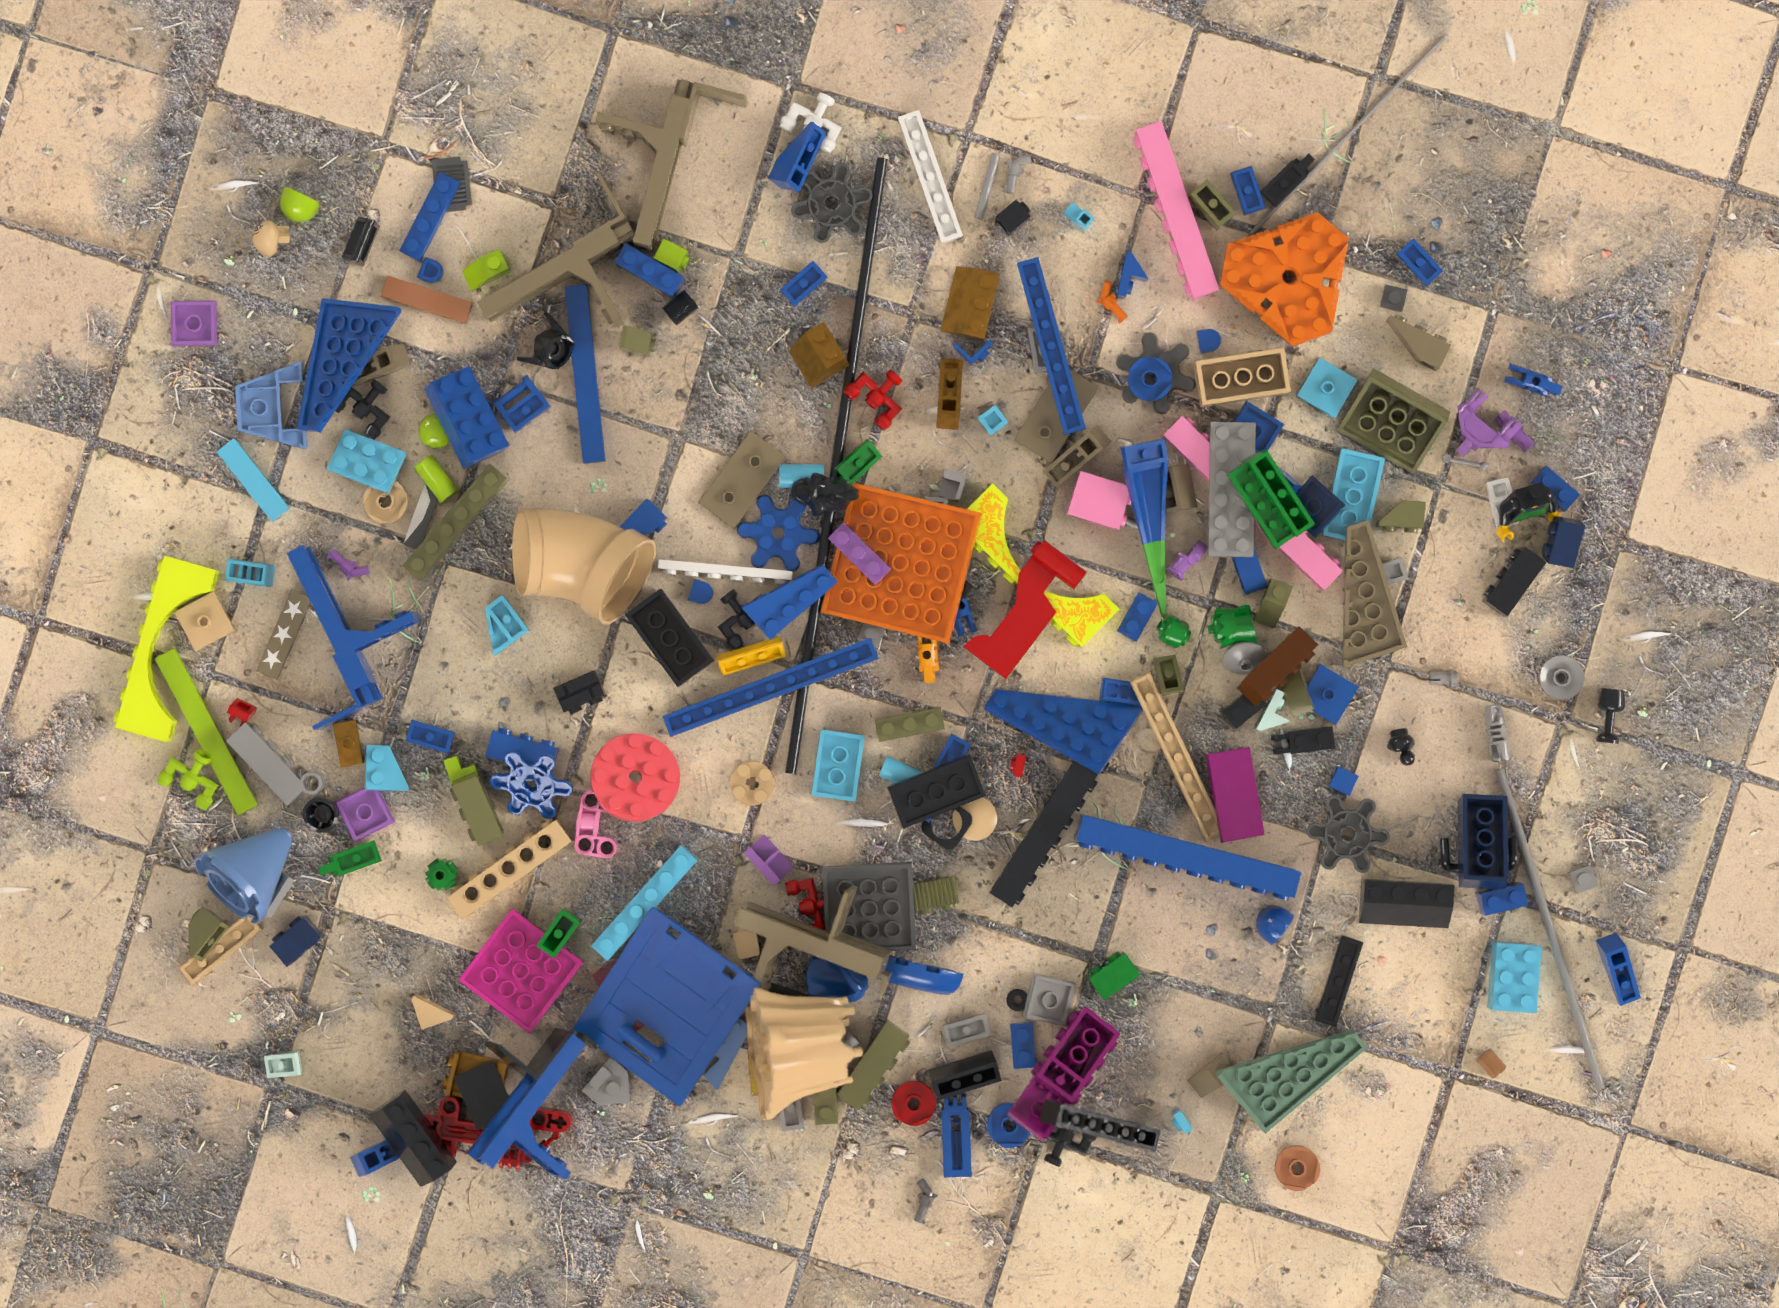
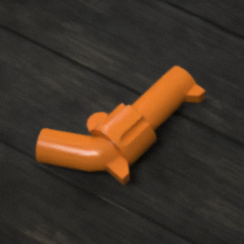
(1110, 301)

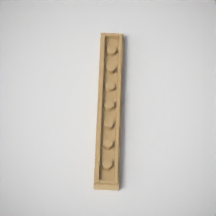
(1176, 755)

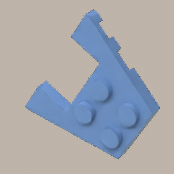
(260, 407)
(727, 1054)

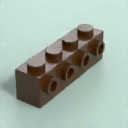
(1277, 666)

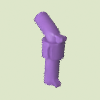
(348, 567)

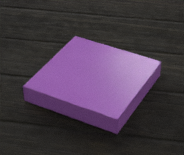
(193, 323)
(364, 813)

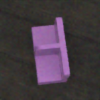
(768, 860)

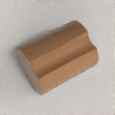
(1491, 1063)

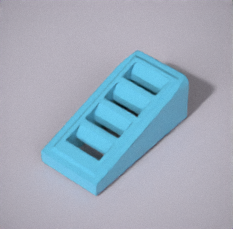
(263, 577)

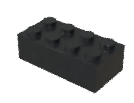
(669, 637)

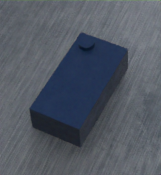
(1483, 841)

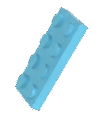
(1357, 487)

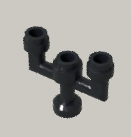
(363, 408)
(733, 639)
(1064, 1137)

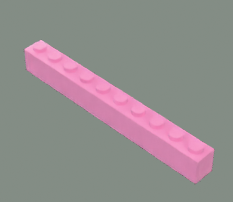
(1300, 550)

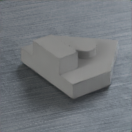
(609, 1084)

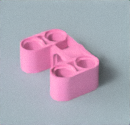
(587, 827)

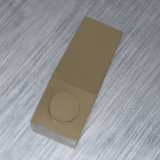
(384, 363)
(1077, 456)

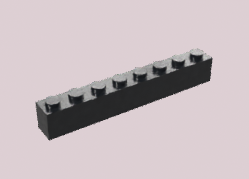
(1044, 833)

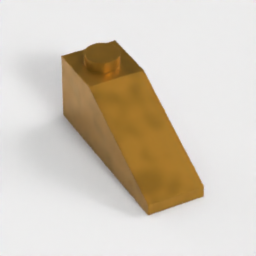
(949, 394)

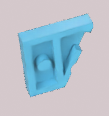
(503, 624)
(382, 770)

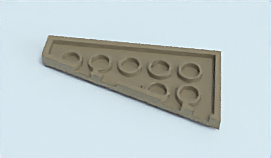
(1370, 615)

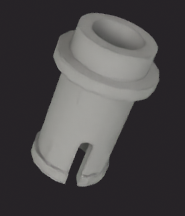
(1443, 678)

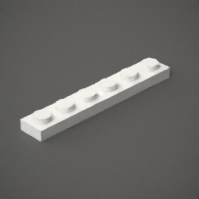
(930, 176)
(715, 571)

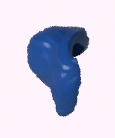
(833, 980)

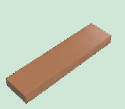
(426, 299)

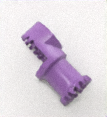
(1183, 562)

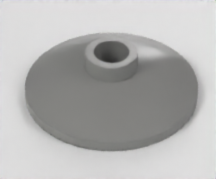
(1243, 657)
(1572, 681)

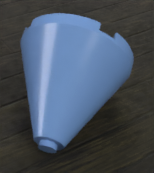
(246, 871)

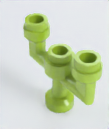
(191, 777)

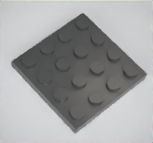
(881, 906)

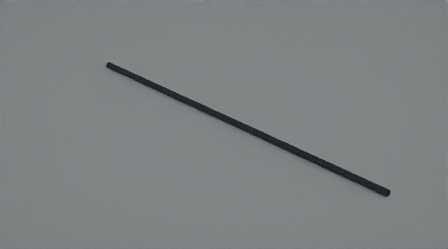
(839, 447)

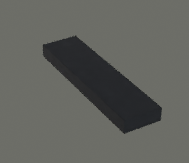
(1338, 981)

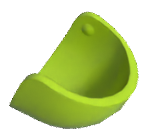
(297, 206)

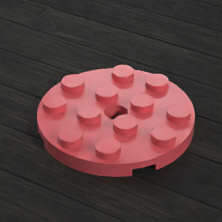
(628, 799)

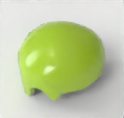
(432, 432)

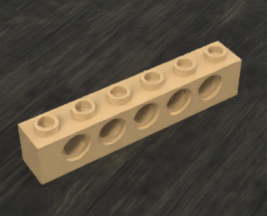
(559, 839)

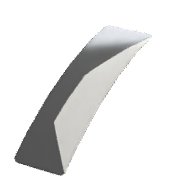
(421, 518)

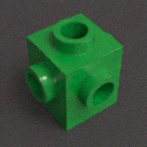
(450, 874)

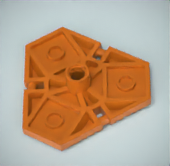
(1310, 252)

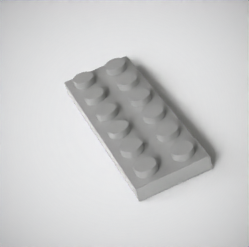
(1228, 516)

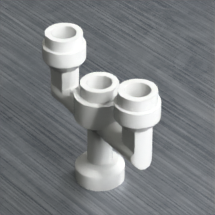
(789, 121)

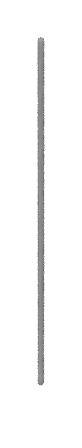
(1351, 131)

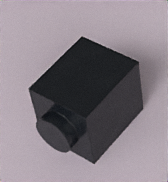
(1013, 217)

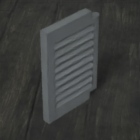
(459, 171)

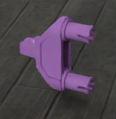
(1476, 432)

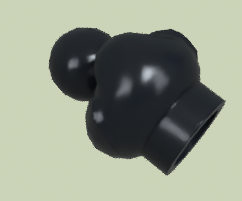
(1402, 742)

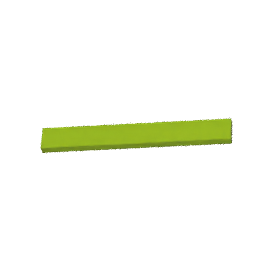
(206, 731)

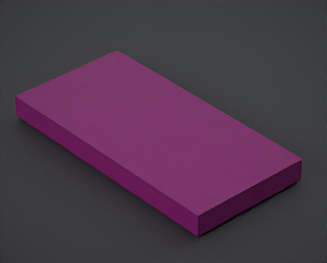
(1235, 794)

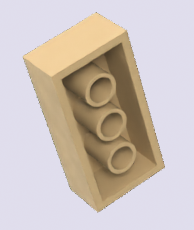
(1242, 377)

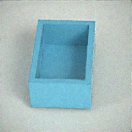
(1514, 977)

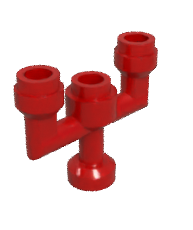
(877, 396)
(810, 905)

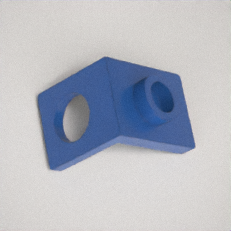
(980, 355)

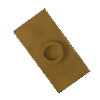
(348, 743)

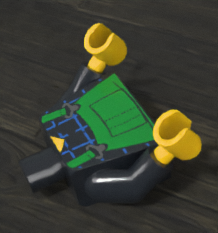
(1525, 504)

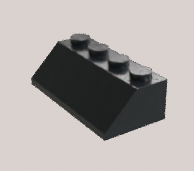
(1406, 903)
(413, 1138)

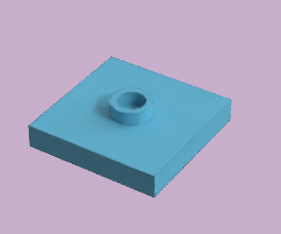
(1326, 388)

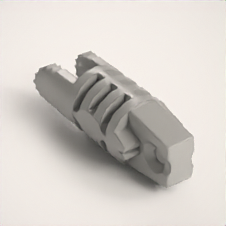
(1497, 733)

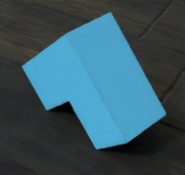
(1079, 217)

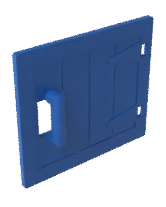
(675, 992)

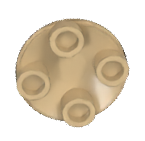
(983, 819)

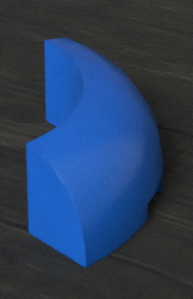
(923, 977)

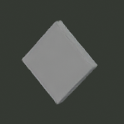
(1049, 999)

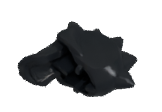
(824, 493)

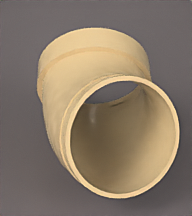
(580, 560)

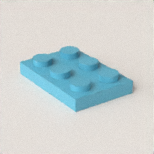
(366, 461)
(838, 765)

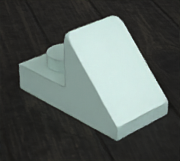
(1269, 717)
(283, 1064)

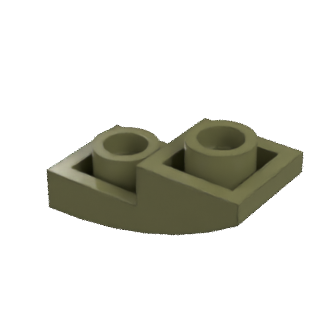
(1297, 695)

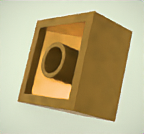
(818, 355)

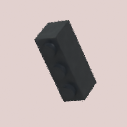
(1513, 581)
(964, 1075)

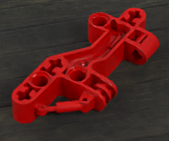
(455, 1129)

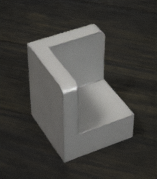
(952, 485)

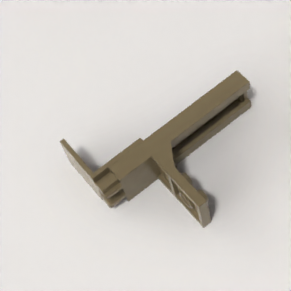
(667, 146)
(572, 263)

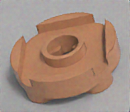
(1307, 1160)

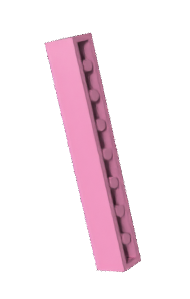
(1176, 211)

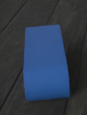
(1249, 573)

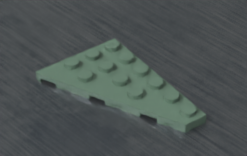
(1283, 1080)

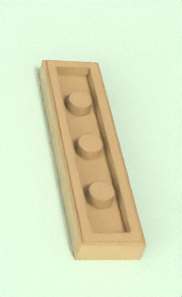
(232, 939)

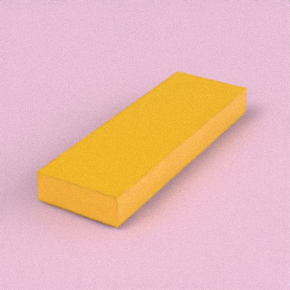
(751, 656)

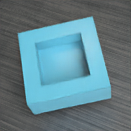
(992, 420)
(1180, 1121)

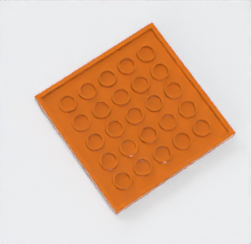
(928, 559)

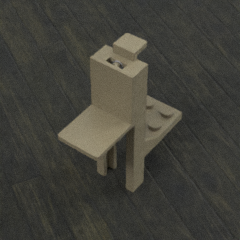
(830, 946)

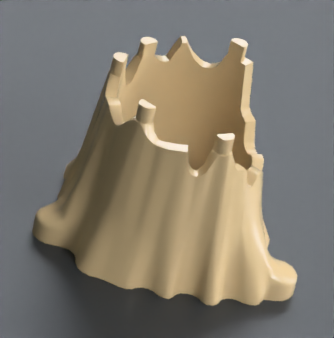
(796, 1047)

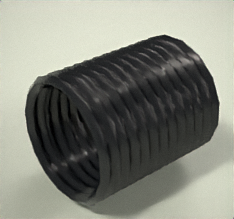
(680, 307)

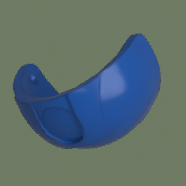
(1273, 922)

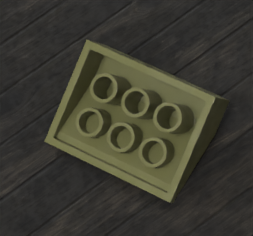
(1393, 421)

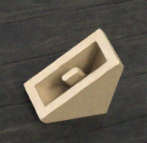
(430, 1012)

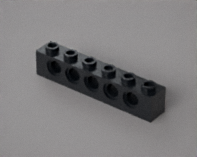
(1099, 1125)

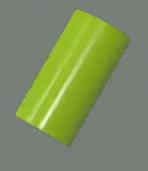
(436, 479)

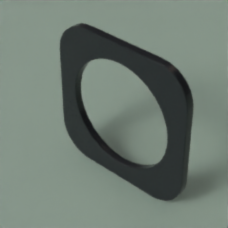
(953, 842)

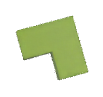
(455, 768)

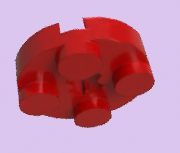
(925, 1108)

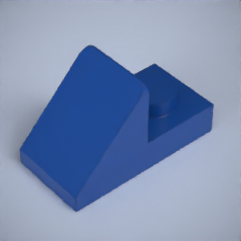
(1130, 269)

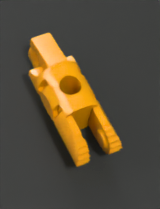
(927, 665)

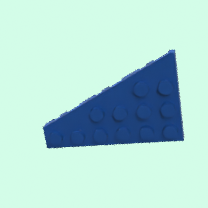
(341, 348)
(1073, 726)

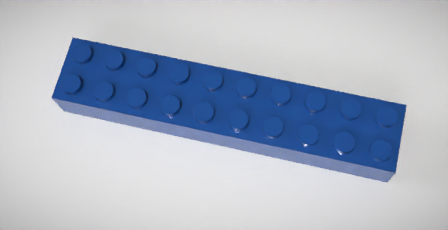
(1192, 857)

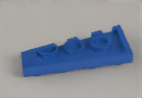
(781, 606)

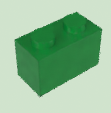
(1113, 975)

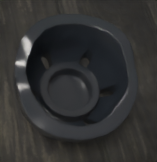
(324, 813)

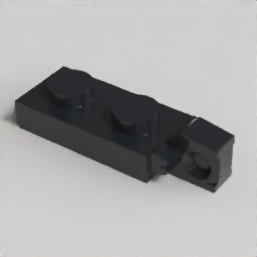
(1286, 180)

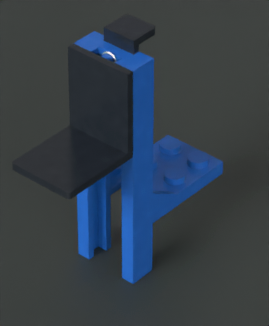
(512, 1119)

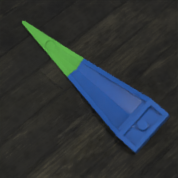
(1146, 482)

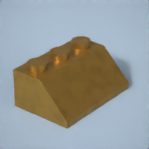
(970, 302)

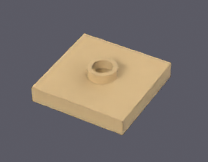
(205, 621)

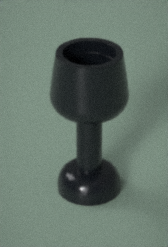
(1610, 701)

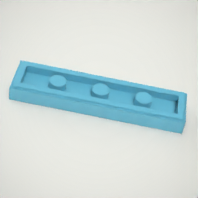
(253, 480)

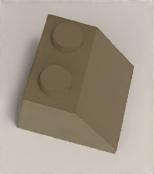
(1180, 489)

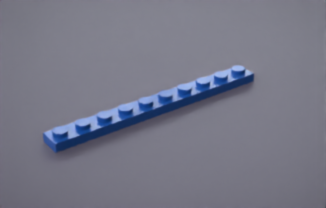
(770, 687)

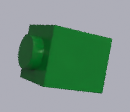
(559, 932)

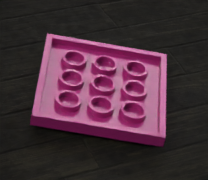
(518, 974)

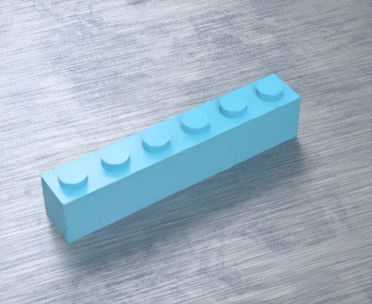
(648, 897)

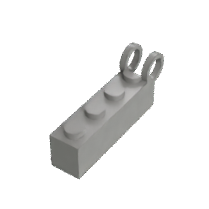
(270, 765)

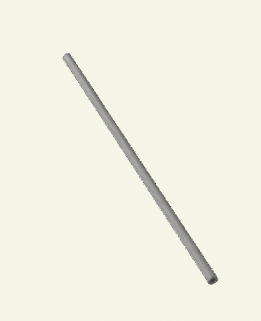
(1550, 930)

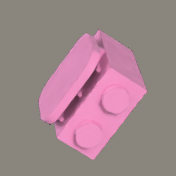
(1099, 501)

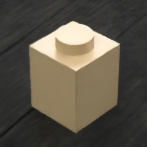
(746, 943)

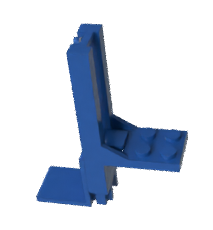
(346, 642)

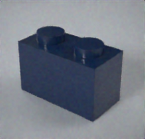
(1563, 541)
(296, 940)

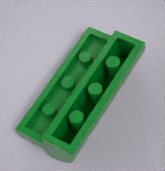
(1270, 498)

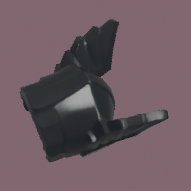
(551, 347)

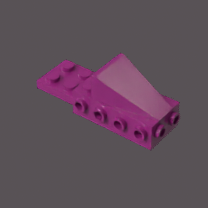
(1065, 1069)

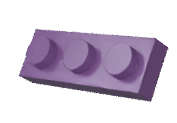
(859, 553)

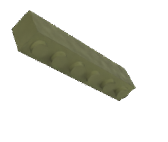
(455, 522)

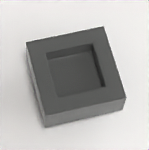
(1393, 298)

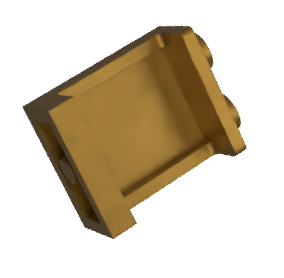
(464, 1061)

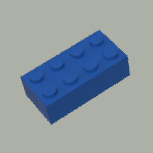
(466, 417)

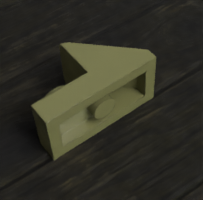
(1168, 675)

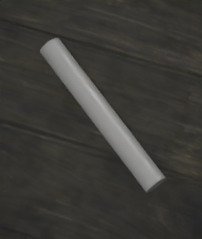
(986, 189)

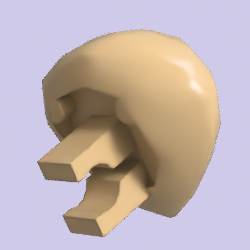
(268, 235)

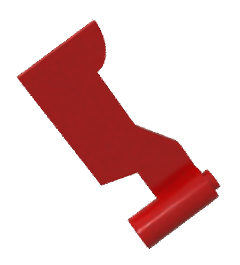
(1031, 610)

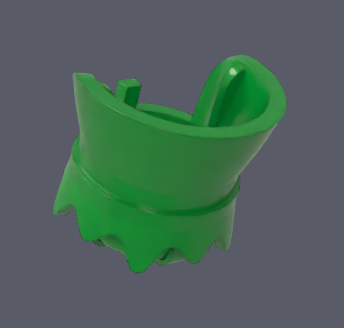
(1232, 626)

